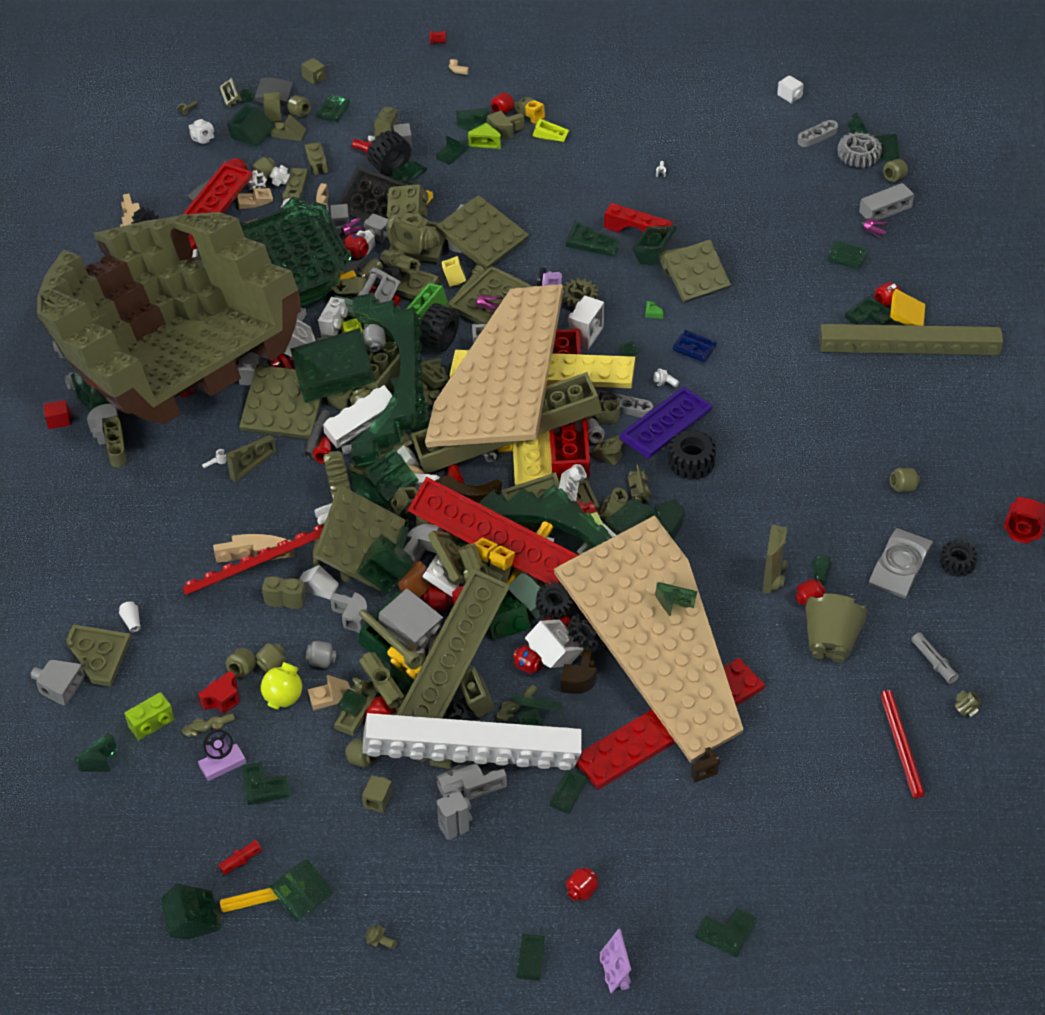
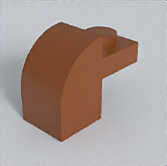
(414, 581)

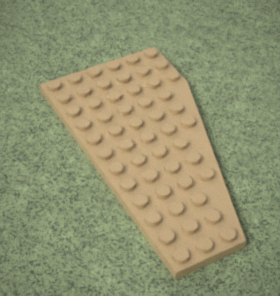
(503, 376)
(664, 655)

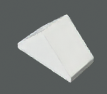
(319, 582)

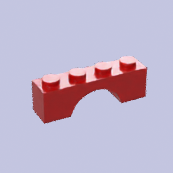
(619, 217)

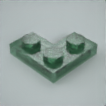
(868, 309)
(261, 789)
(729, 937)

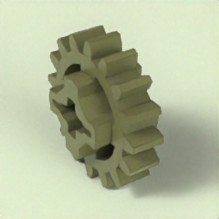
(576, 290)

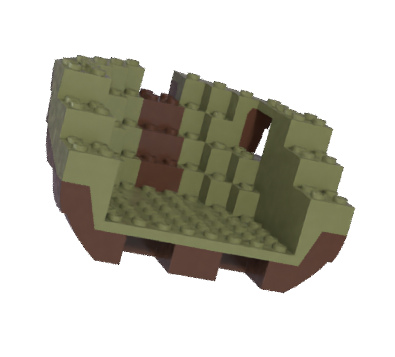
(163, 322)

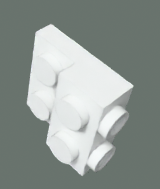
(332, 317)

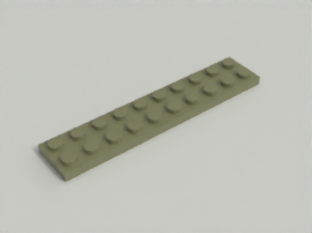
(454, 647)

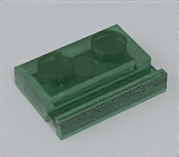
(333, 108)
(847, 254)

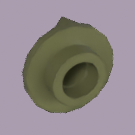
(375, 935)

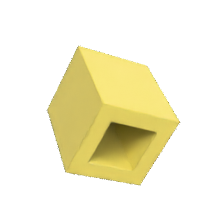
(453, 271)

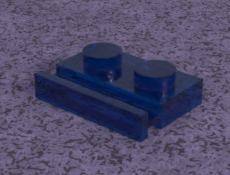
(694, 346)

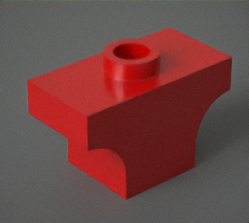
(220, 694)

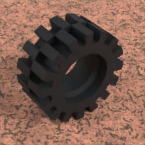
(958, 549)
(549, 610)

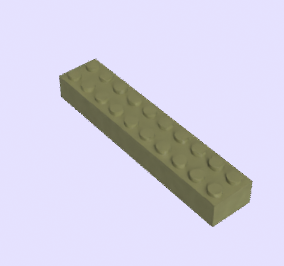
(563, 404)

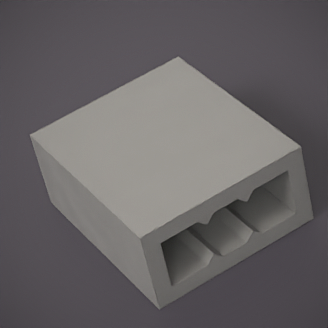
(410, 620)

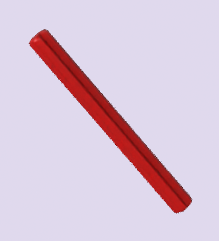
(902, 744)

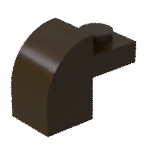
(579, 678)

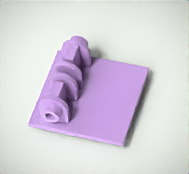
(616, 963)

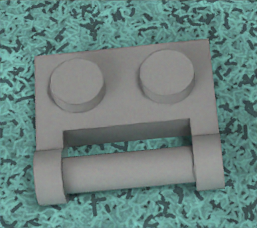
(386, 287)

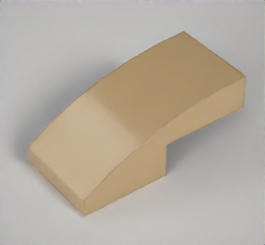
(322, 194)
(260, 197)

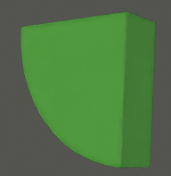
(653, 311)

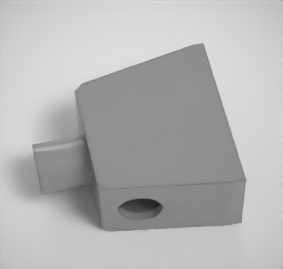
(58, 680)

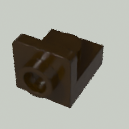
(705, 768)

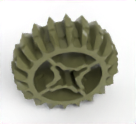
(336, 471)

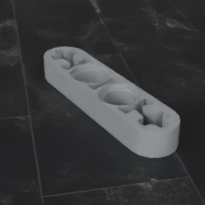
(622, 399)

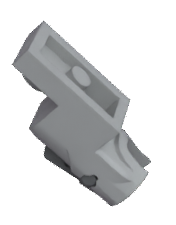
(470, 781)

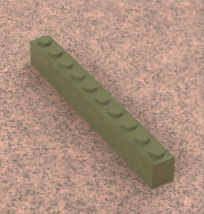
(910, 339)

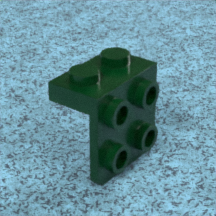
(510, 618)

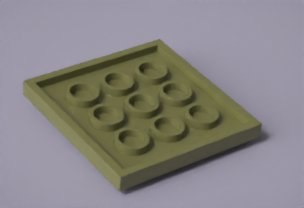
(482, 232)
(491, 283)
(277, 405)
(352, 529)

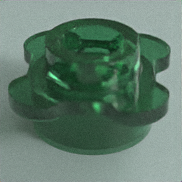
(247, 95)
(629, 349)

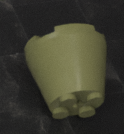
(833, 625)

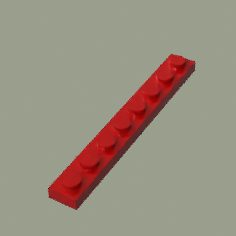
(248, 562)

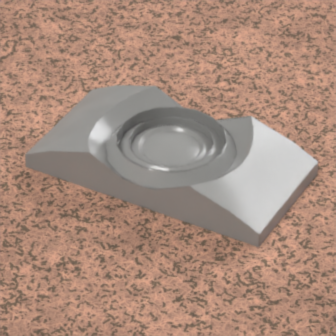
(900, 563)

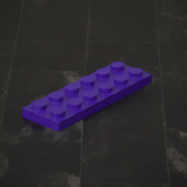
(664, 421)

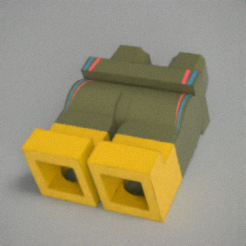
(498, 564)

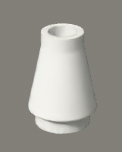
(130, 615)

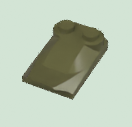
(774, 560)

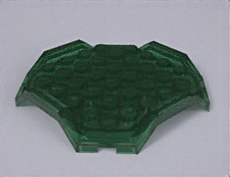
(306, 243)

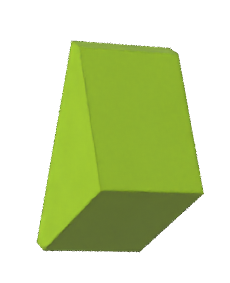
(484, 137)

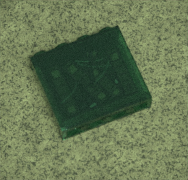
(332, 365)

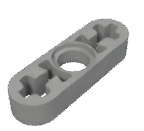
(826, 129)

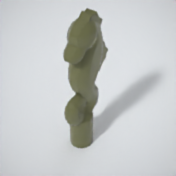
(509, 707)
(200, 725)

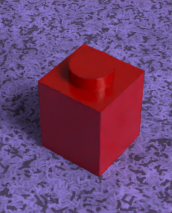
(57, 414)

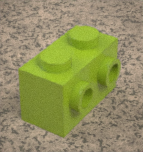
(149, 716)

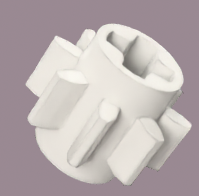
(279, 175)
(257, 180)

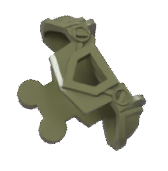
(411, 237)

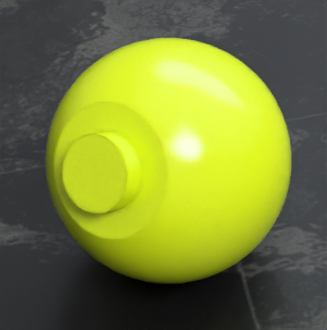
(281, 686)

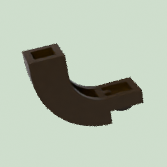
(474, 493)

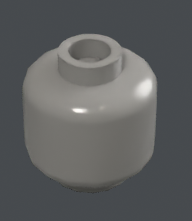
(374, 337)
(320, 654)

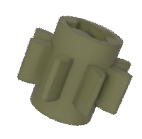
(967, 703)

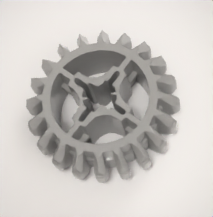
(859, 150)

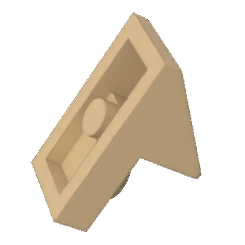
(328, 694)

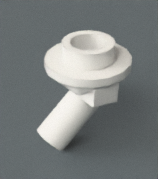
(661, 377)

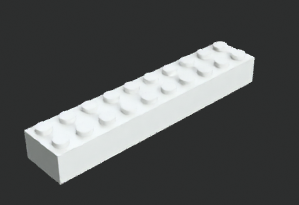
(471, 741)

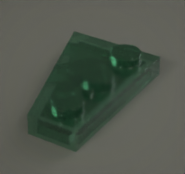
(588, 240)

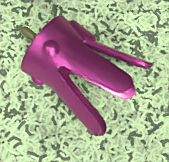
(870, 226)
(347, 229)
(482, 302)

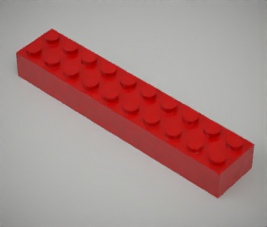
(569, 442)

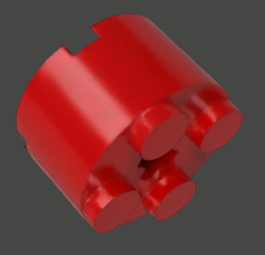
(1025, 520)

